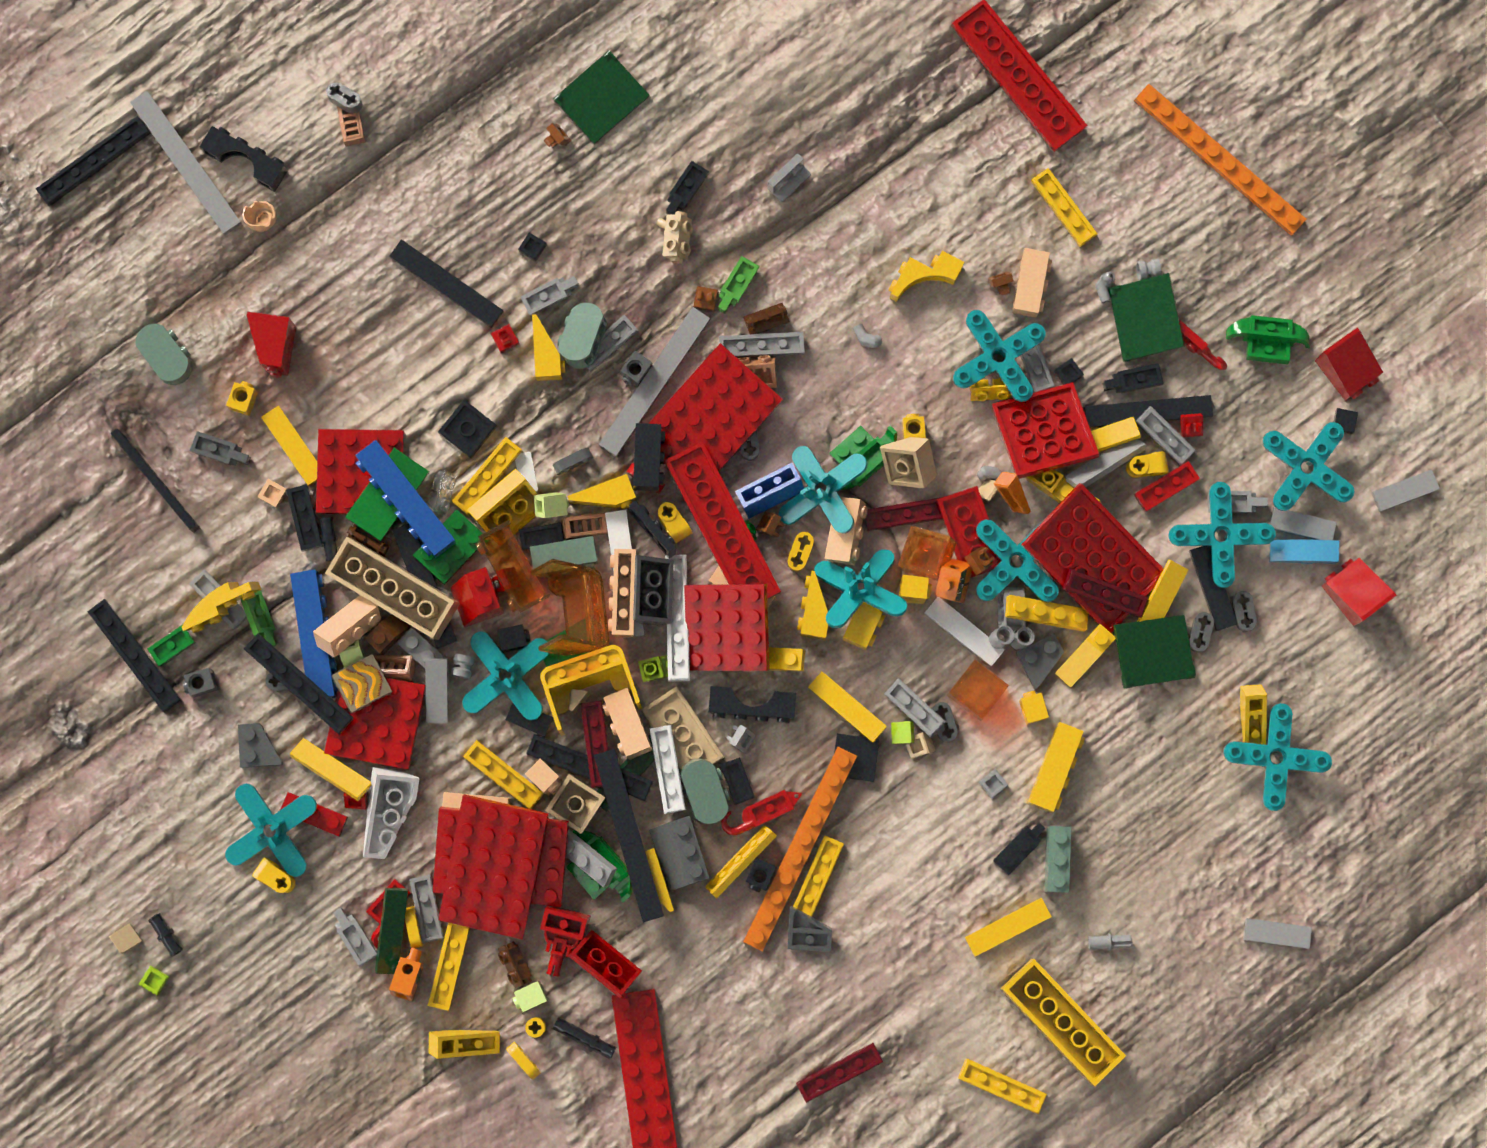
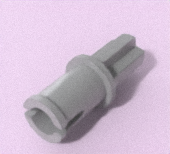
(1109, 942)

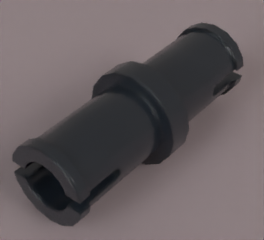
(329, 538)
(165, 935)

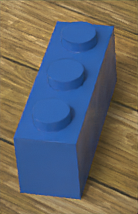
(770, 490)

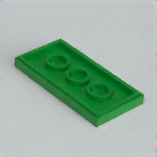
(372, 511)

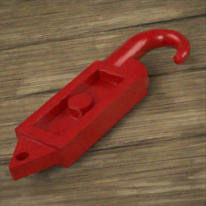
(1199, 346)
(762, 812)

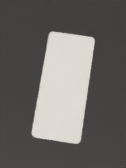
(526, 469)

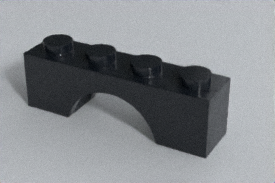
(221, 146)
(779, 707)

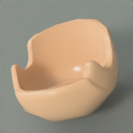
(259, 216)

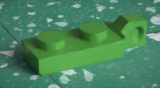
(737, 283)
(259, 617)

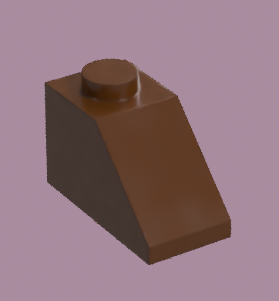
(387, 633)

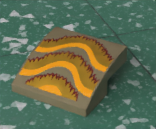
(361, 683)

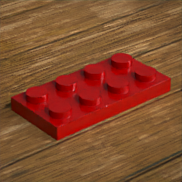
(961, 516)

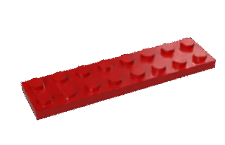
(1019, 75)
(719, 519)
(644, 1070)

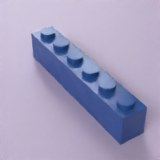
(405, 498)
(310, 615)

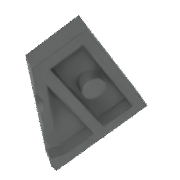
(1040, 659)
(256, 747)
(807, 932)

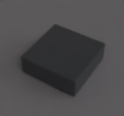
(532, 247)
(1069, 372)
(1346, 419)

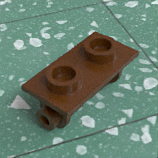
(766, 319)
(369, 541)
(516, 972)

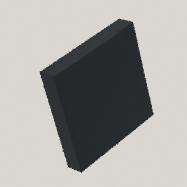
(467, 429)
(866, 752)

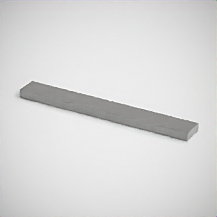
(185, 163)
(654, 381)

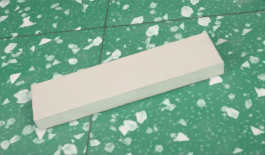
(963, 631)
(667, 769)

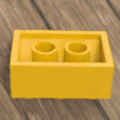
(508, 500)

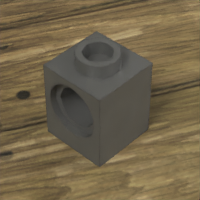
(635, 360)
(209, 686)

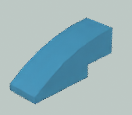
(1304, 551)

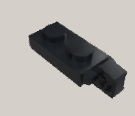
(686, 187)
(1135, 379)
(1019, 848)

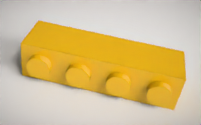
(1055, 767)

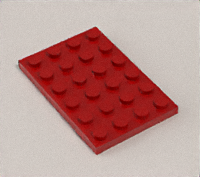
(718, 406)
(1090, 540)
(493, 866)
(551, 867)

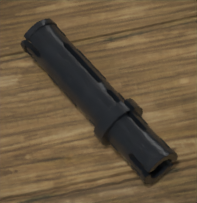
(590, 1041)

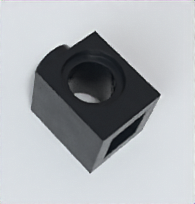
(513, 638)
(764, 866)

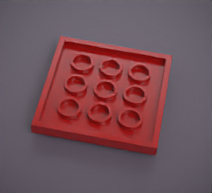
(1045, 431)
(338, 476)
(727, 627)
(383, 730)

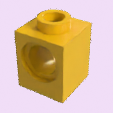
(242, 407)
(913, 419)
(1033, 707)

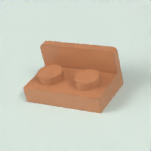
(763, 367)

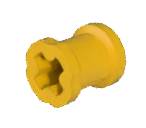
(531, 1032)

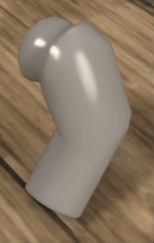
(1103, 285)
(865, 339)
(988, 472)

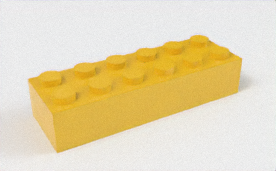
(1063, 1022)

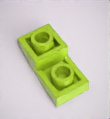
(654, 668)

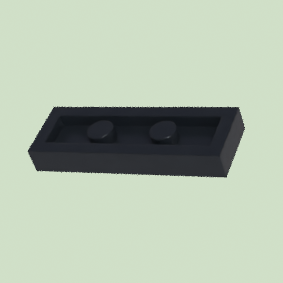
(304, 518)
(653, 529)

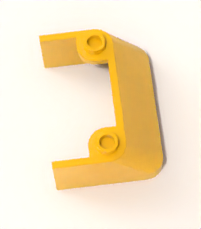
(584, 672)

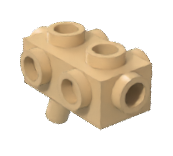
(676, 236)

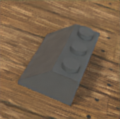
(653, 590)
(679, 853)

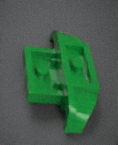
(1268, 337)
(863, 443)
(620, 880)

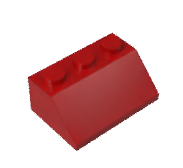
(605, 963)

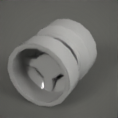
(1149, 269)
(462, 666)

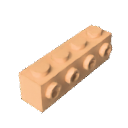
(623, 593)

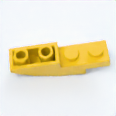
(1052, 484)
(215, 604)
(786, 659)

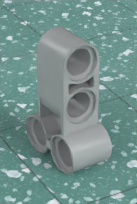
(1010, 627)

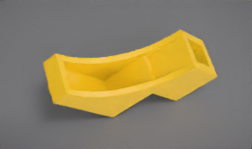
(945, 269)

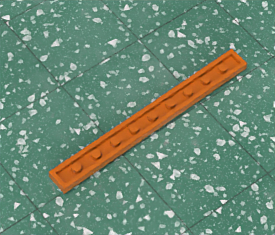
(1220, 159)
(800, 849)

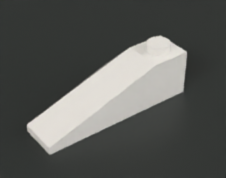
(388, 805)

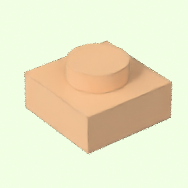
(272, 493)

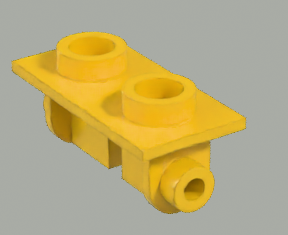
(982, 391)

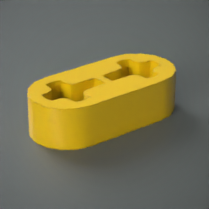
(796, 549)
(413, 928)
(523, 1060)

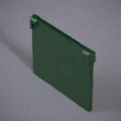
(601, 97)
(1146, 317)
(1154, 651)

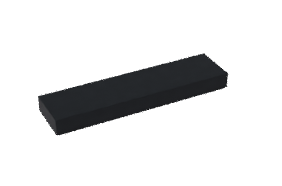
(1215, 596)

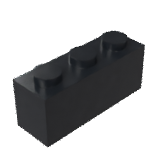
(648, 457)

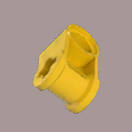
(1151, 465)
(675, 525)
(271, 875)

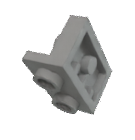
(788, 178)

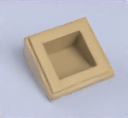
(987, 491)
(576, 698)
(922, 745)
(125, 938)

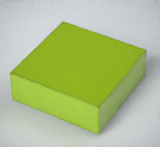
(902, 732)
(154, 980)

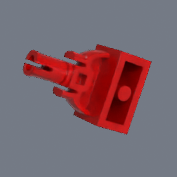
(563, 930)

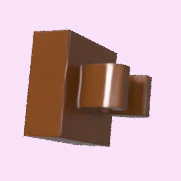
(556, 136)
(1000, 281)
(705, 298)
(769, 523)
(979, 560)

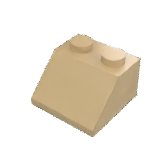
(909, 462)
(575, 803)

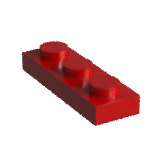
(1166, 486)
(322, 818)

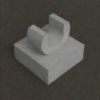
(742, 738)

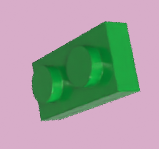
(171, 646)

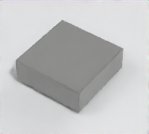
(993, 783)

